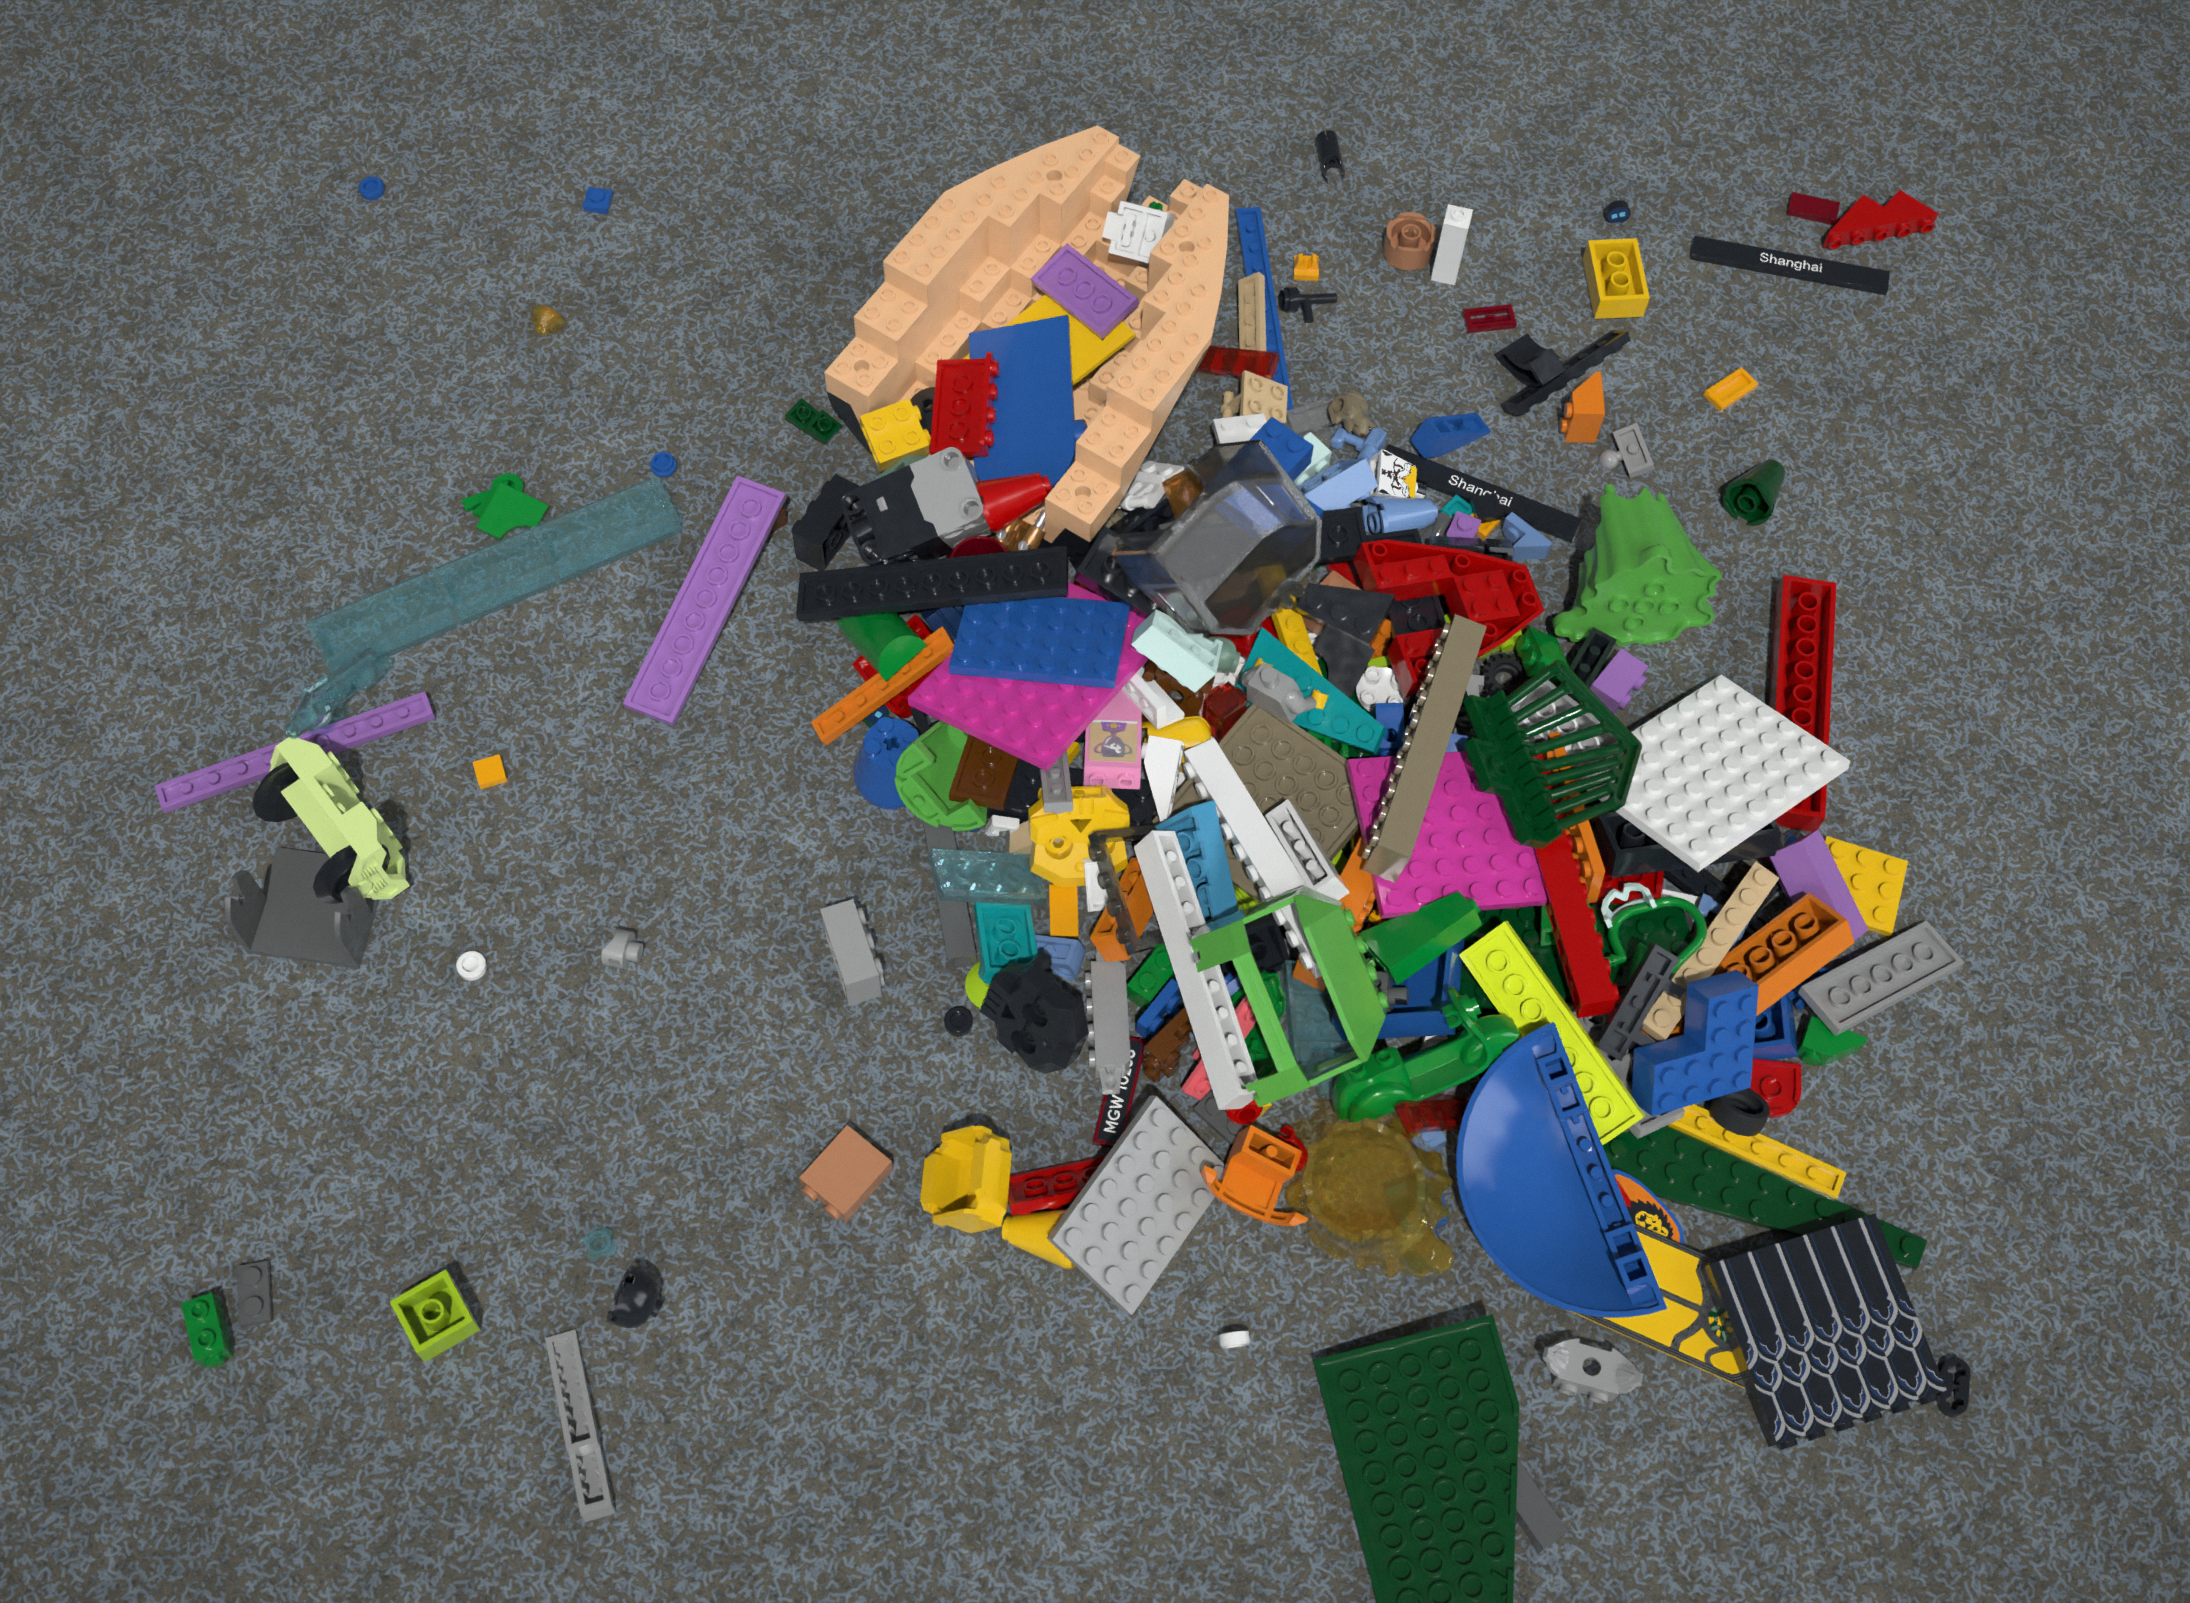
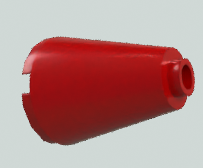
(1011, 497)

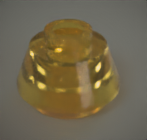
(546, 320)

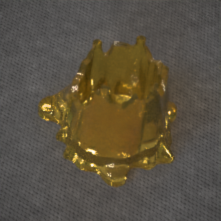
(1375, 1198)

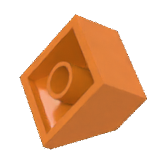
(1584, 411)

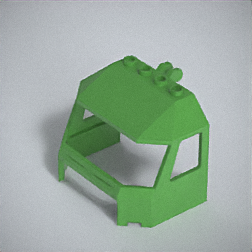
(1344, 971)

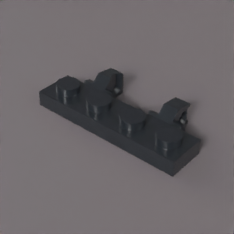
(1647, 983)

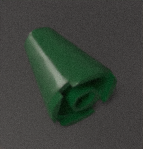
(1755, 493)

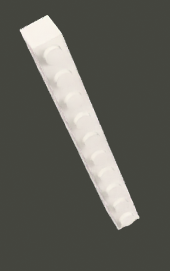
(1252, 838)
(1202, 992)

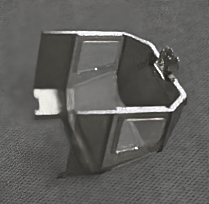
(1233, 547)

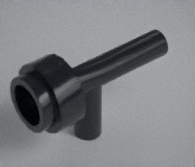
(1291, 299)

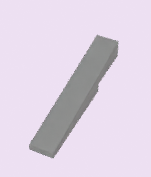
(579, 1426)

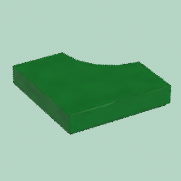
(510, 511)

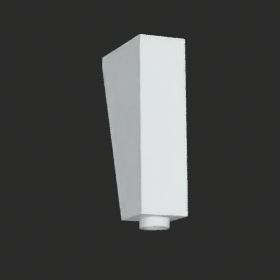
(1451, 244)

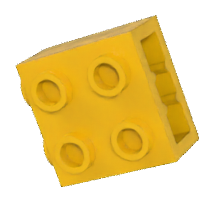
(895, 433)

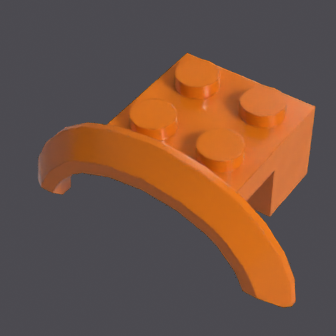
(1255, 1176)

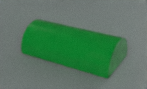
(882, 640)

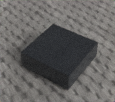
(1487, 508)

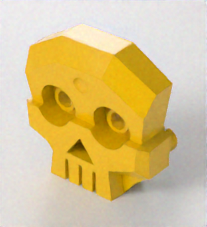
(1063, 861)

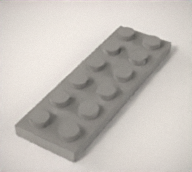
(1880, 978)

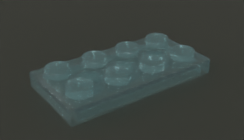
(985, 877)

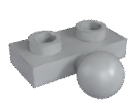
(1631, 450)

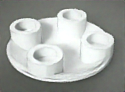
(1379, 686)

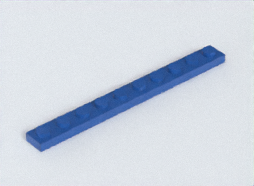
(1256, 260)

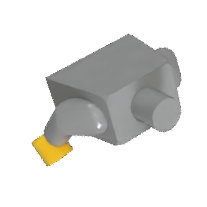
(1279, 692)

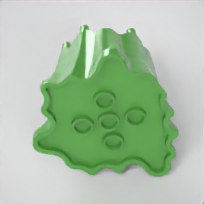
(1640, 576)

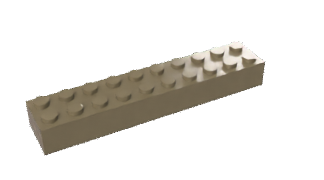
(1423, 748)

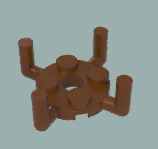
(1190, 703)

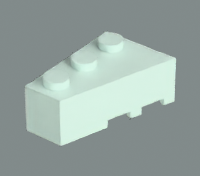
(1183, 655)

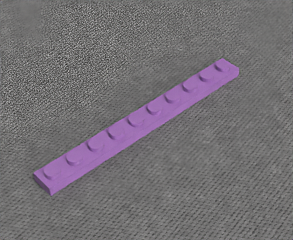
(256, 764)

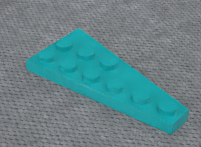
(1341, 716)

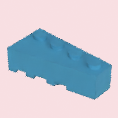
(1205, 858)

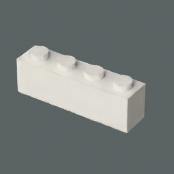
(1306, 851)

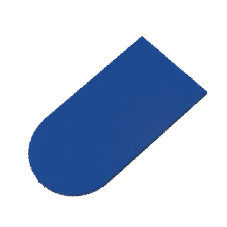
(1033, 399)

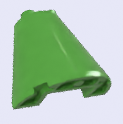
(926, 776)

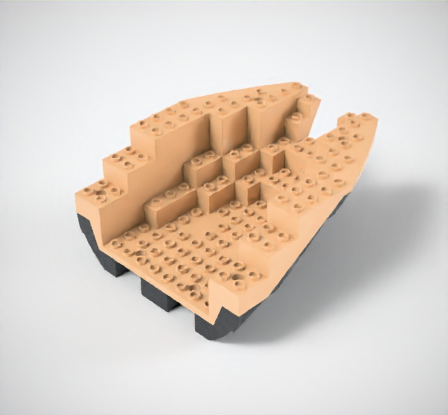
(972, 270)

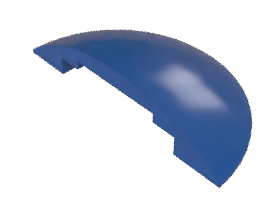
(1545, 1188)

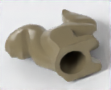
(1351, 410)

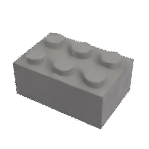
(852, 951)

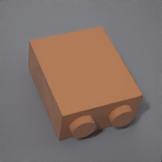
(845, 1174)

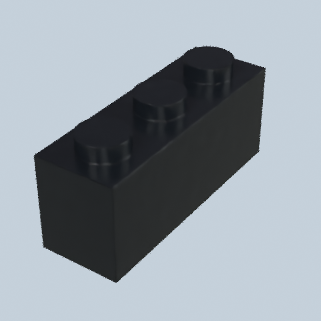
(1591, 657)

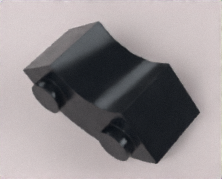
(1530, 362)

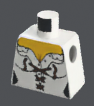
(1394, 477)

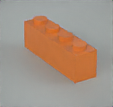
(1140, 910)

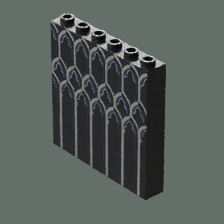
(1823, 1331)

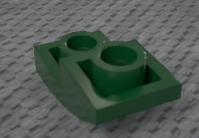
(813, 423)

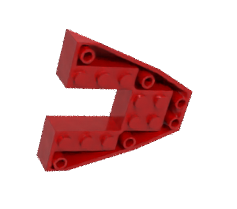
(1473, 584)

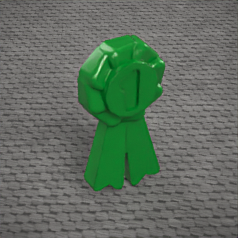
(481, 500)

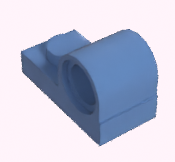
(1064, 953)

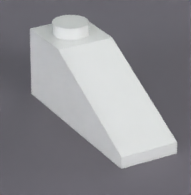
(1163, 765)

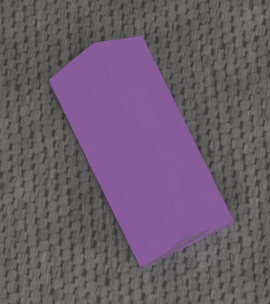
(1809, 867)

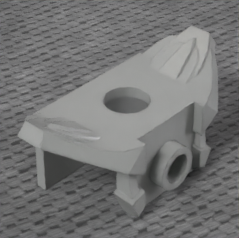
(1615, 1377)

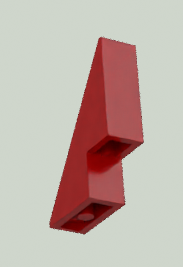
(1872, 221)

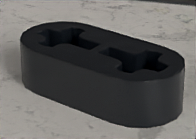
(1961, 1387)

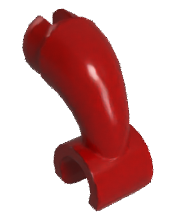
(1295, 1142)

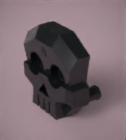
(1036, 1016)

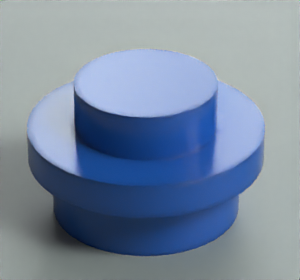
(663, 464)

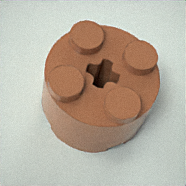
(1409, 241)

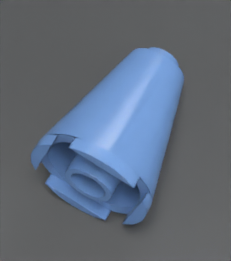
(1397, 514)

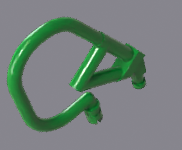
(1640, 949)

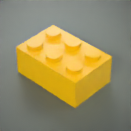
(1615, 278)

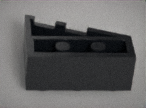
(1347, 610)

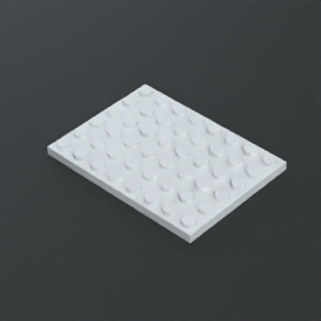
(1720, 771)

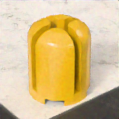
(1189, 730)

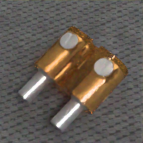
(1022, 535)

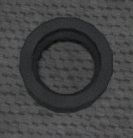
(1745, 1122)

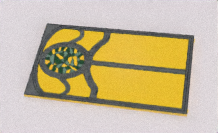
(1690, 1324)

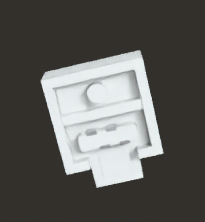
(1136, 230)

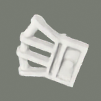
(1148, 486)

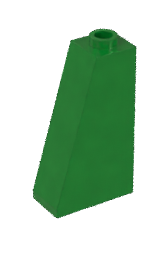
(1419, 937)

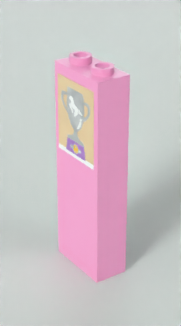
(1114, 746)

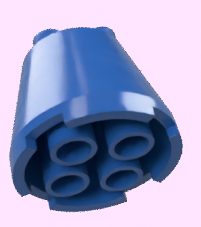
(877, 760)

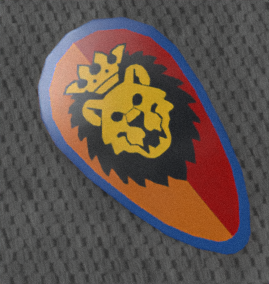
(1647, 1208)

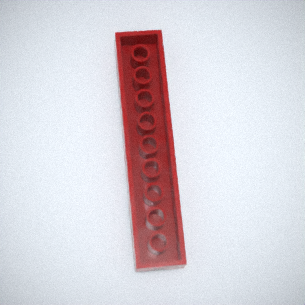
(1803, 673)

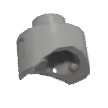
(622, 950)

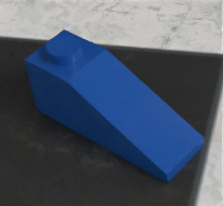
(1447, 433)

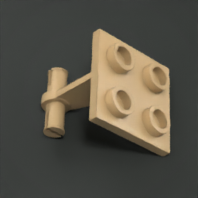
(1257, 397)

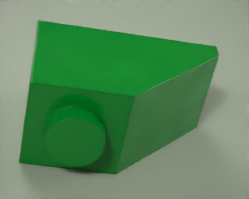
(1822, 1047)

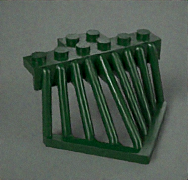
(1507, 762)

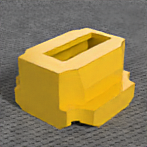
(967, 1180)

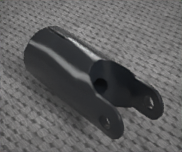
(1329, 152)

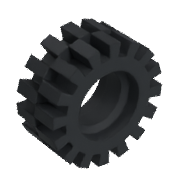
(1499, 665)

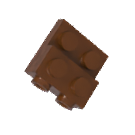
(1163, 1051)

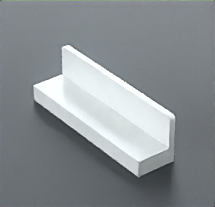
(1152, 701)

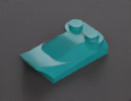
(1003, 937)

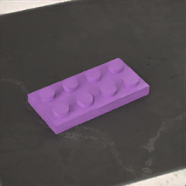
(1085, 291)

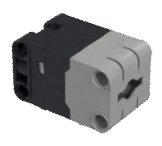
(916, 510)

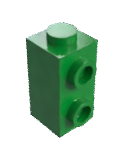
(207, 1331)

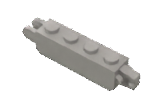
(1109, 1022)

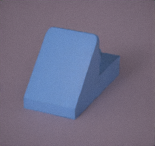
(1529, 542)

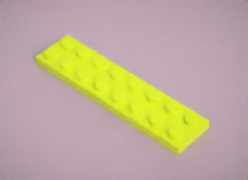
(1528, 997)

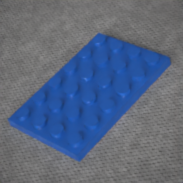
(1043, 641)

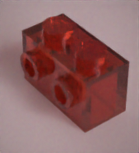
(1223, 709)

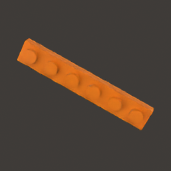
(878, 691)

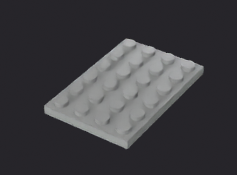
(1138, 1206)

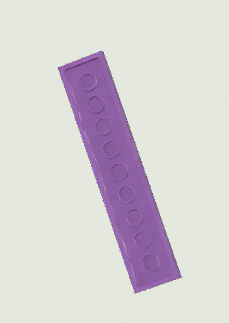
(704, 601)

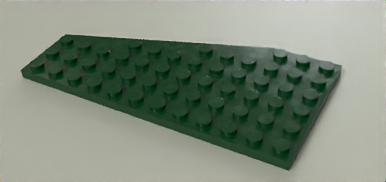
(1430, 1461)

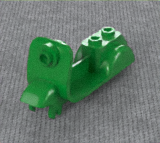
(1387, 1079)

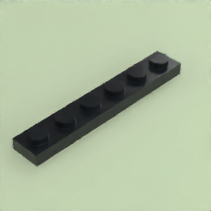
(1574, 368)

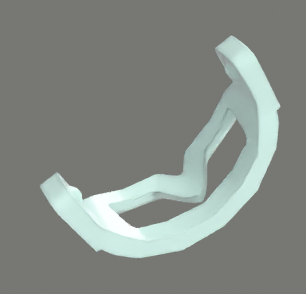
(1609, 915)

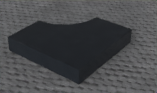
(1344, 659)

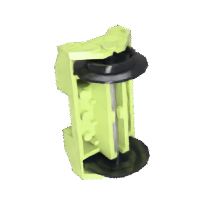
(322, 794)

